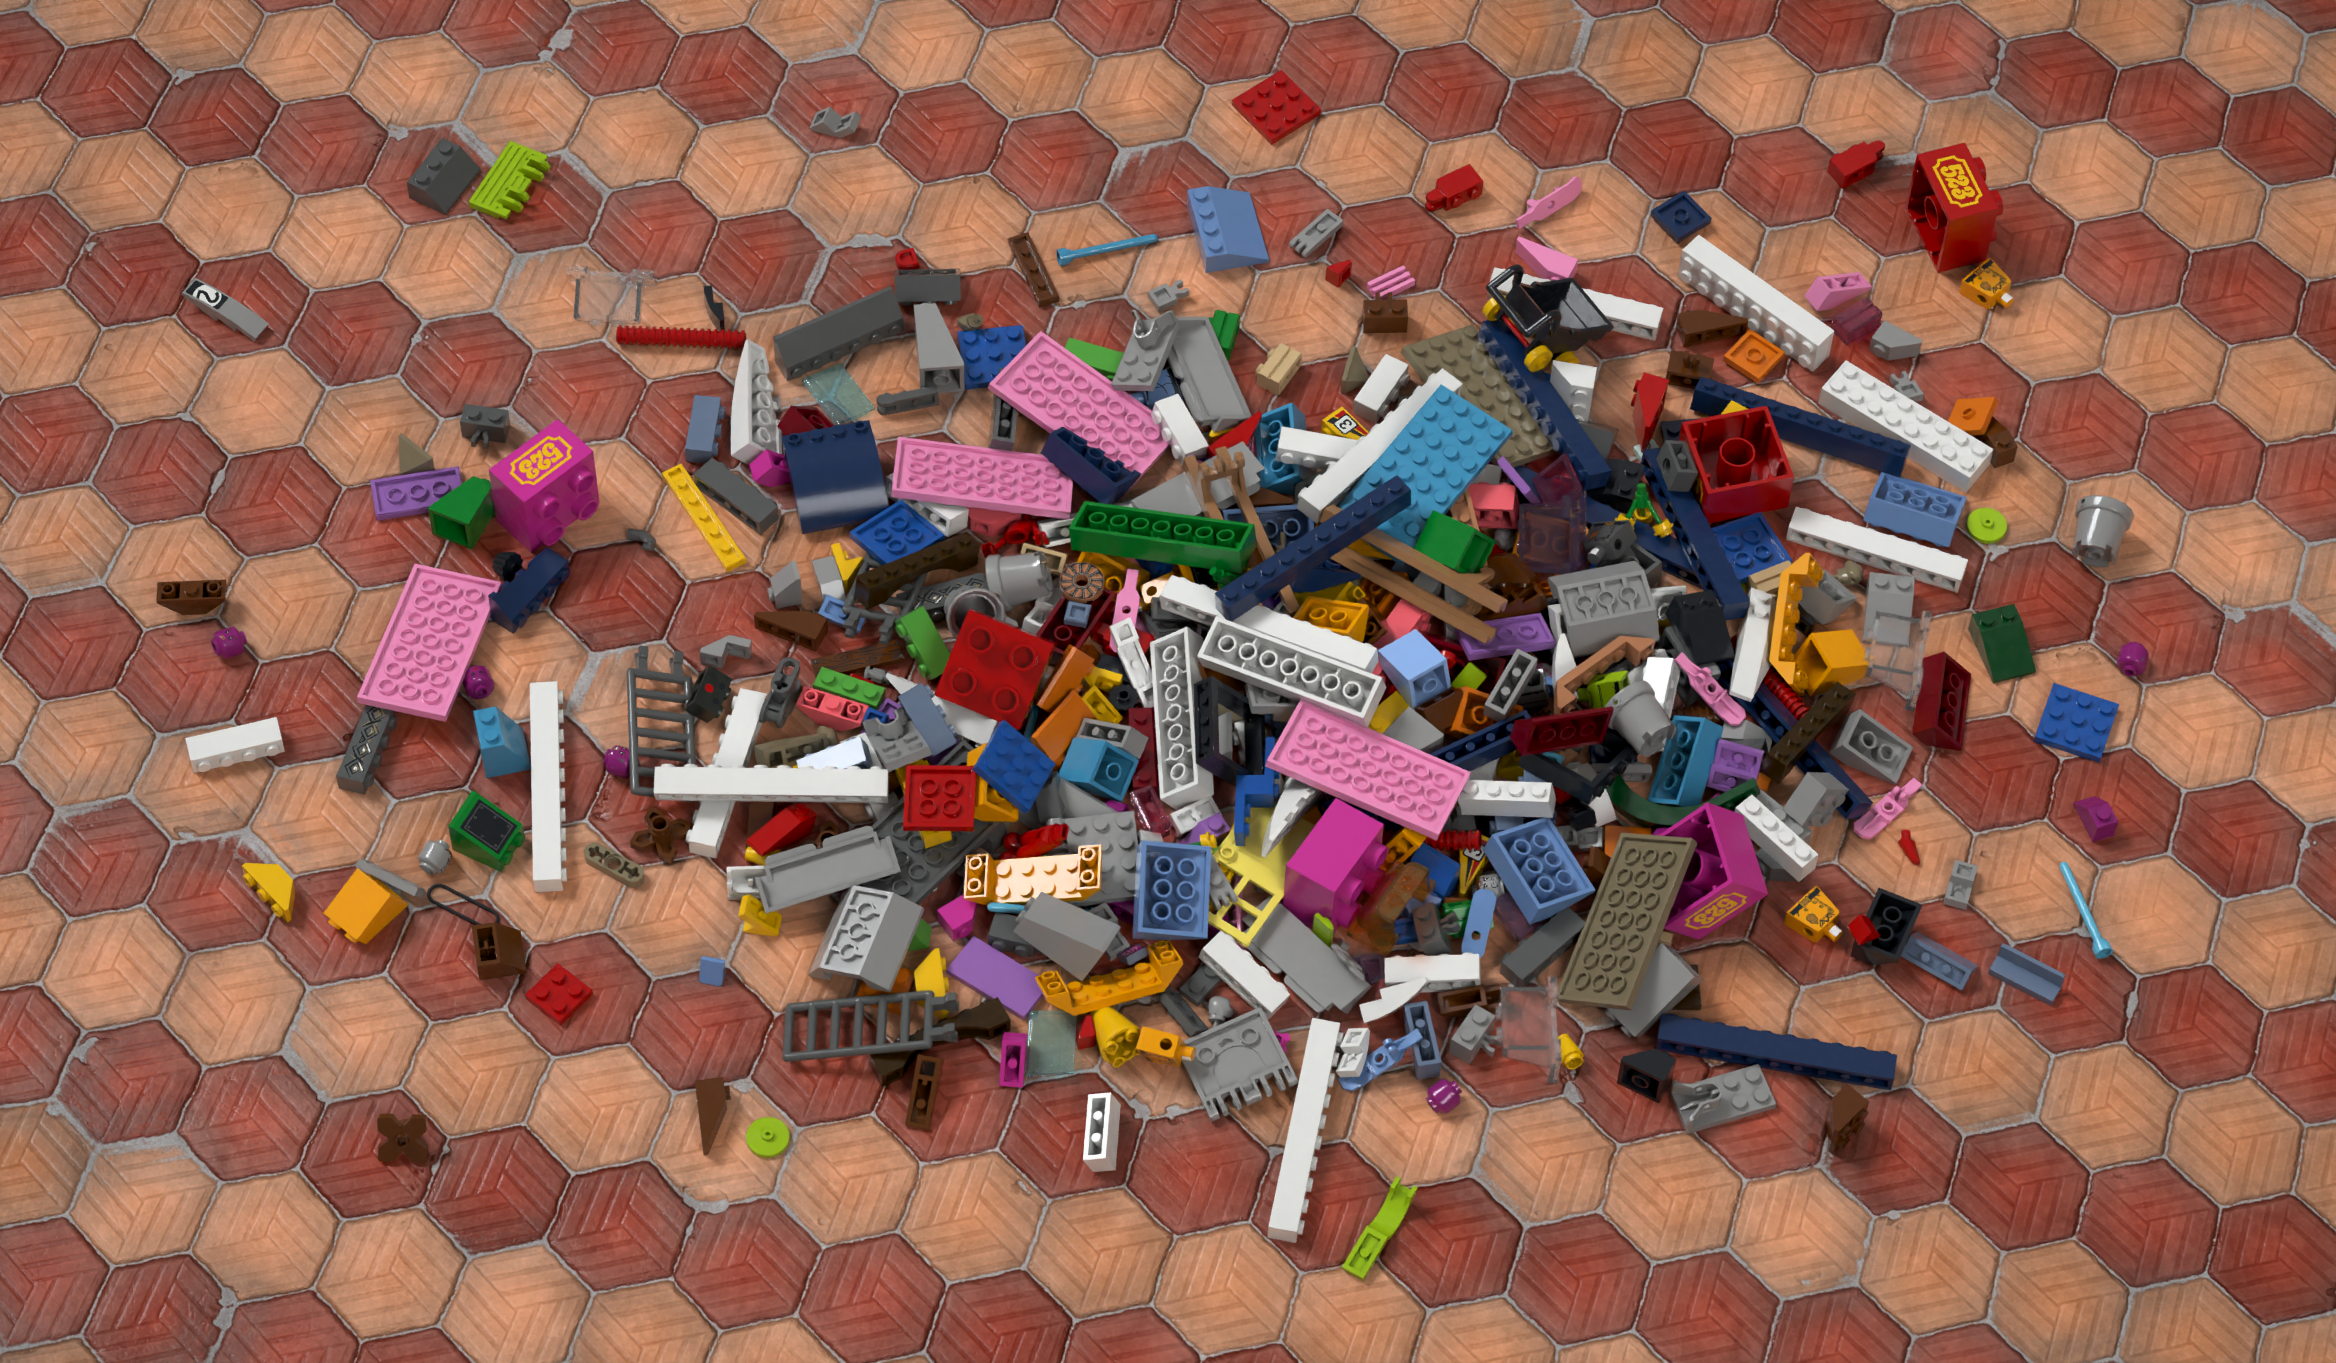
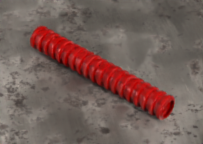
(680, 337)
(1782, 690)
(1448, 839)

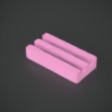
(1389, 280)

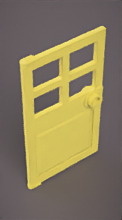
(1263, 872)

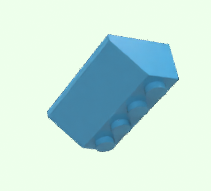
(1278, 475)
(1686, 762)

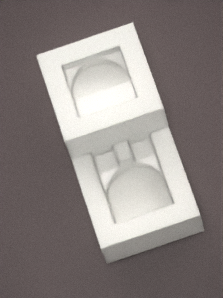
(1355, 1051)

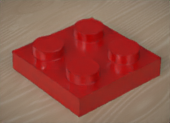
(558, 994)

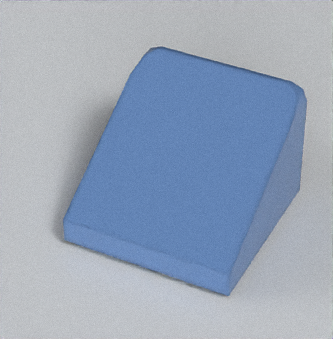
(712, 971)

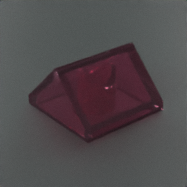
(1557, 480)

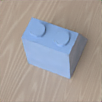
(1415, 668)

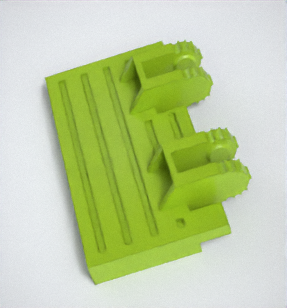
(509, 180)

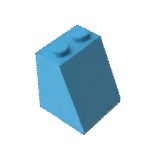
(500, 743)
(1098, 768)

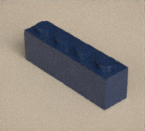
(1088, 466)
(528, 590)

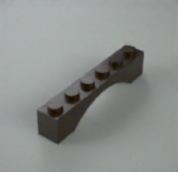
(882, 582)
(1795, 742)
(981, 1022)

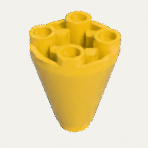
(1115, 1036)

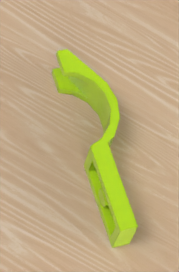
(1379, 1230)

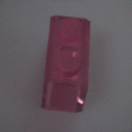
(1857, 321)
(1149, 811)

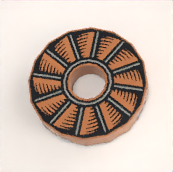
(1086, 572)

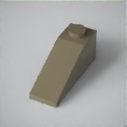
(789, 750)

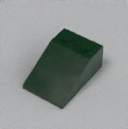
(2002, 643)

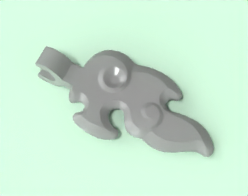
(1341, 952)

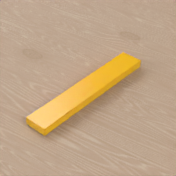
(704, 518)

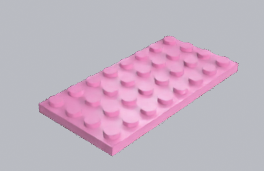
(1066, 392)
(980, 478)
(429, 643)
(1368, 769)

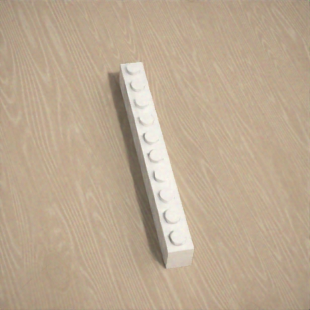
(1320, 450)
(1354, 463)
(1198, 604)
(771, 784)
(546, 787)
(1304, 1129)

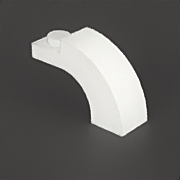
(1602, 806)

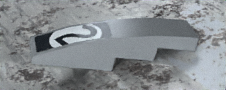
(225, 308)

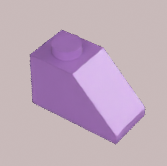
(1213, 824)

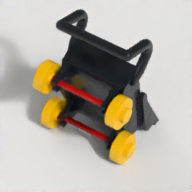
(1552, 310)

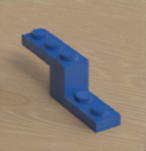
(1254, 792)

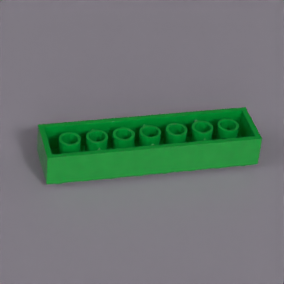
(1163, 537)

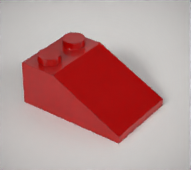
(1648, 406)

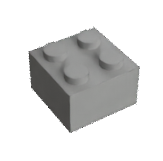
(1815, 799)

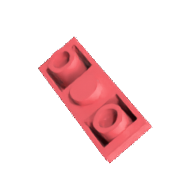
(990, 522)
(831, 710)

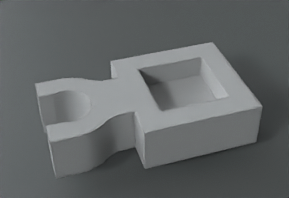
(1166, 296)
(1906, 387)

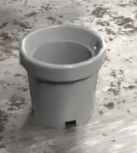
(2100, 529)
(1018, 578)
(970, 597)
(1640, 718)

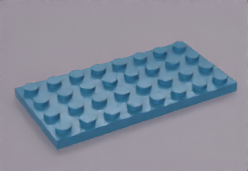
(1436, 459)

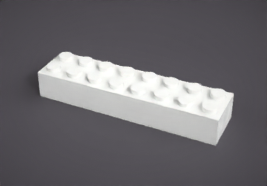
(1752, 298)
(1884, 411)
(1291, 671)
(1173, 678)

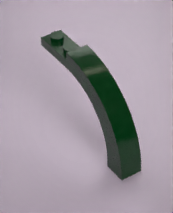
(1658, 816)

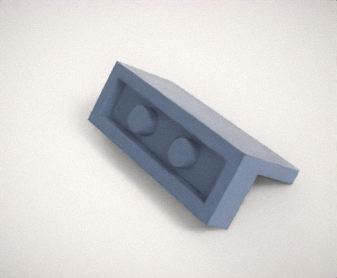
(1938, 960)
(2027, 974)

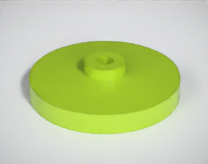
(1986, 525)
(767, 1137)

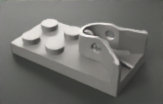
(1146, 353)
(897, 741)
(1721, 1098)

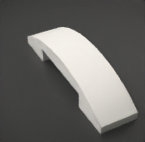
(1133, 660)

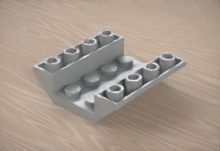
(1605, 605)
(867, 937)

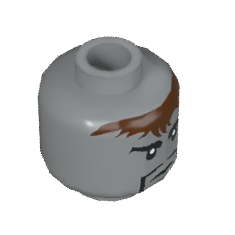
(435, 857)
(1490, 882)

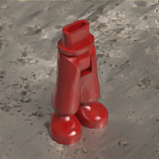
(1034, 842)

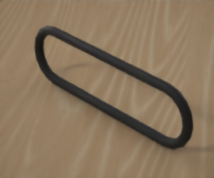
(463, 896)

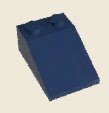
(1324, 576)

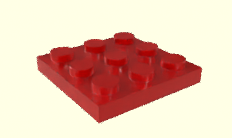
(1276, 107)
(939, 798)

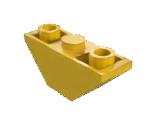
(272, 886)
(930, 977)

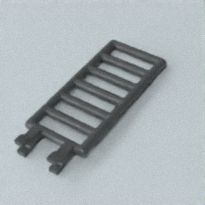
(886, 629)
(677, 677)
(930, 1034)

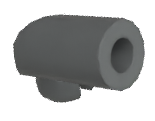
(644, 536)

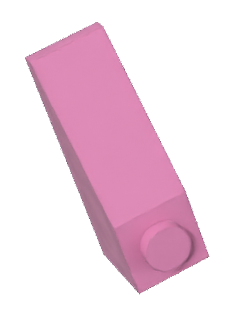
(1546, 261)
(1836, 289)

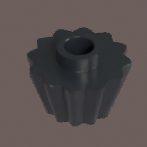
(507, 564)
(1123, 697)

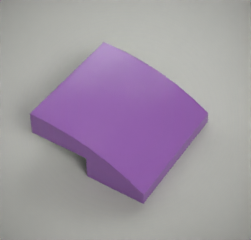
(1734, 765)

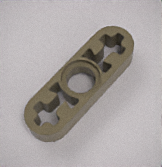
(609, 856)

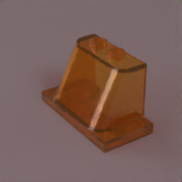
(1377, 918)

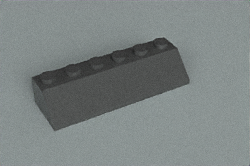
(838, 333)

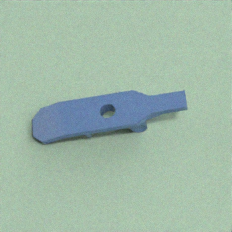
(1479, 920)
(1392, 1053)

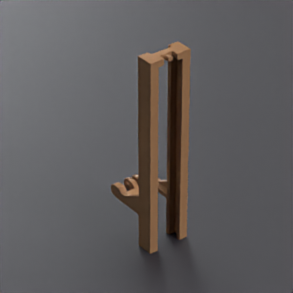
(1200, 480)
(1470, 584)

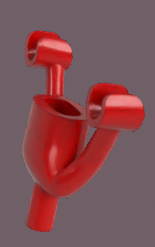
(1017, 533)

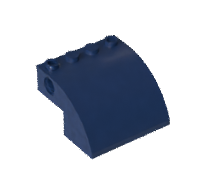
(835, 476)

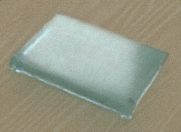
(838, 394)
(1050, 1043)

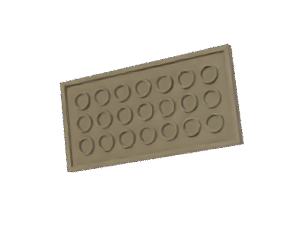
(1484, 387)
(1626, 920)

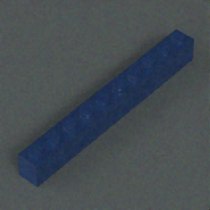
(1545, 405)
(1809, 428)
(1697, 540)
(1313, 548)
(1665, 549)
(1777, 721)
(1470, 751)
(1776, 1051)

